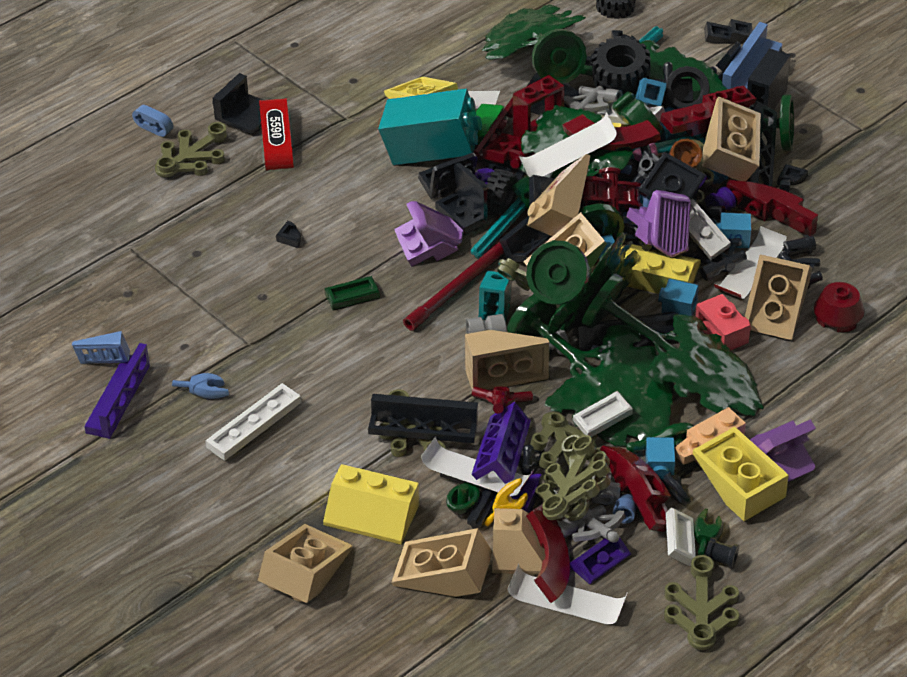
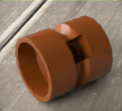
(687, 152)

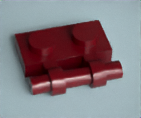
(505, 148)

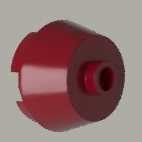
(839, 307)

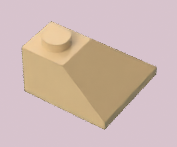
(515, 543)

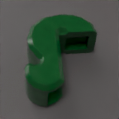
(635, 111)

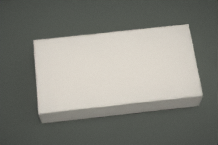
(602, 414)
(680, 536)

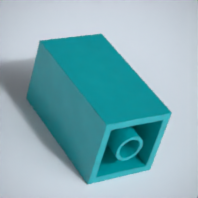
(430, 126)

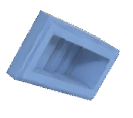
(114, 343)

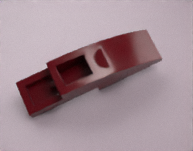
(697, 118)
(772, 202)
(642, 482)

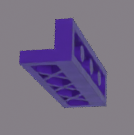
(118, 394)
(502, 444)

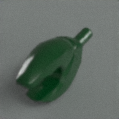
(705, 531)

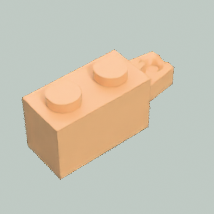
(705, 432)

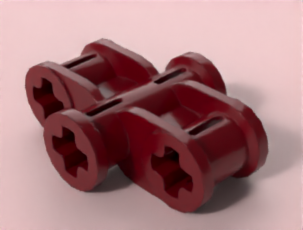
(611, 191)

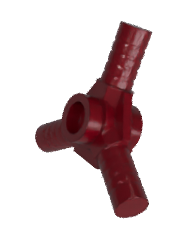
(501, 397)

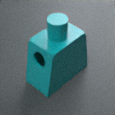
(494, 291)

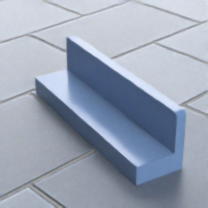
(749, 57)

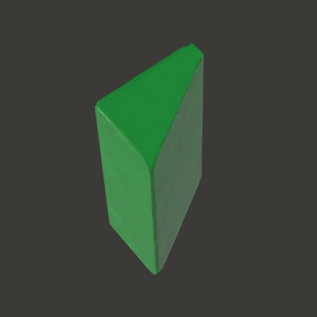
(488, 115)

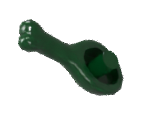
(677, 431)
(463, 498)

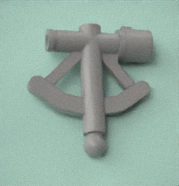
(593, 98)
(591, 521)

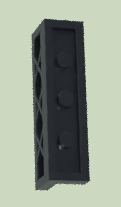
(767, 151)
(522, 241)
(587, 337)
(423, 414)

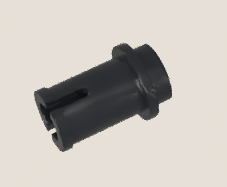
(800, 245)

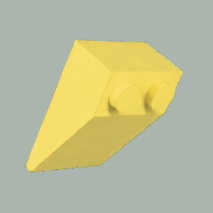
(420, 86)
(742, 473)

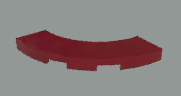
(634, 135)
(556, 565)

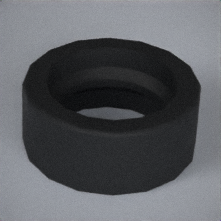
(686, 71)

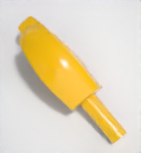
(504, 501)

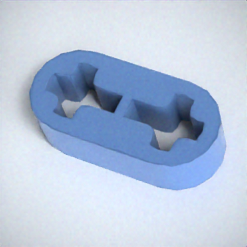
(152, 120)

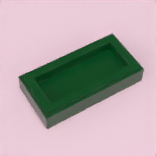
(352, 293)

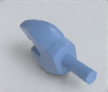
(203, 385)

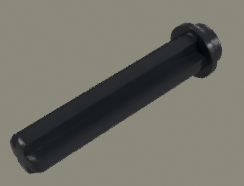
(482, 508)

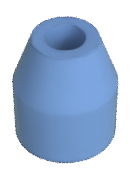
(628, 505)

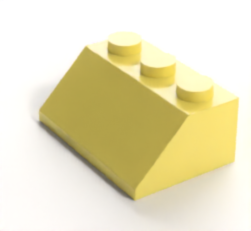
(656, 268)
(371, 504)

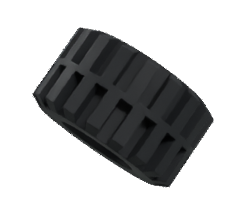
(621, 64)

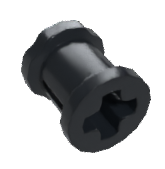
(722, 552)

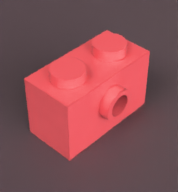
(724, 320)

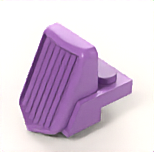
(664, 222)
(428, 234)
(786, 447)

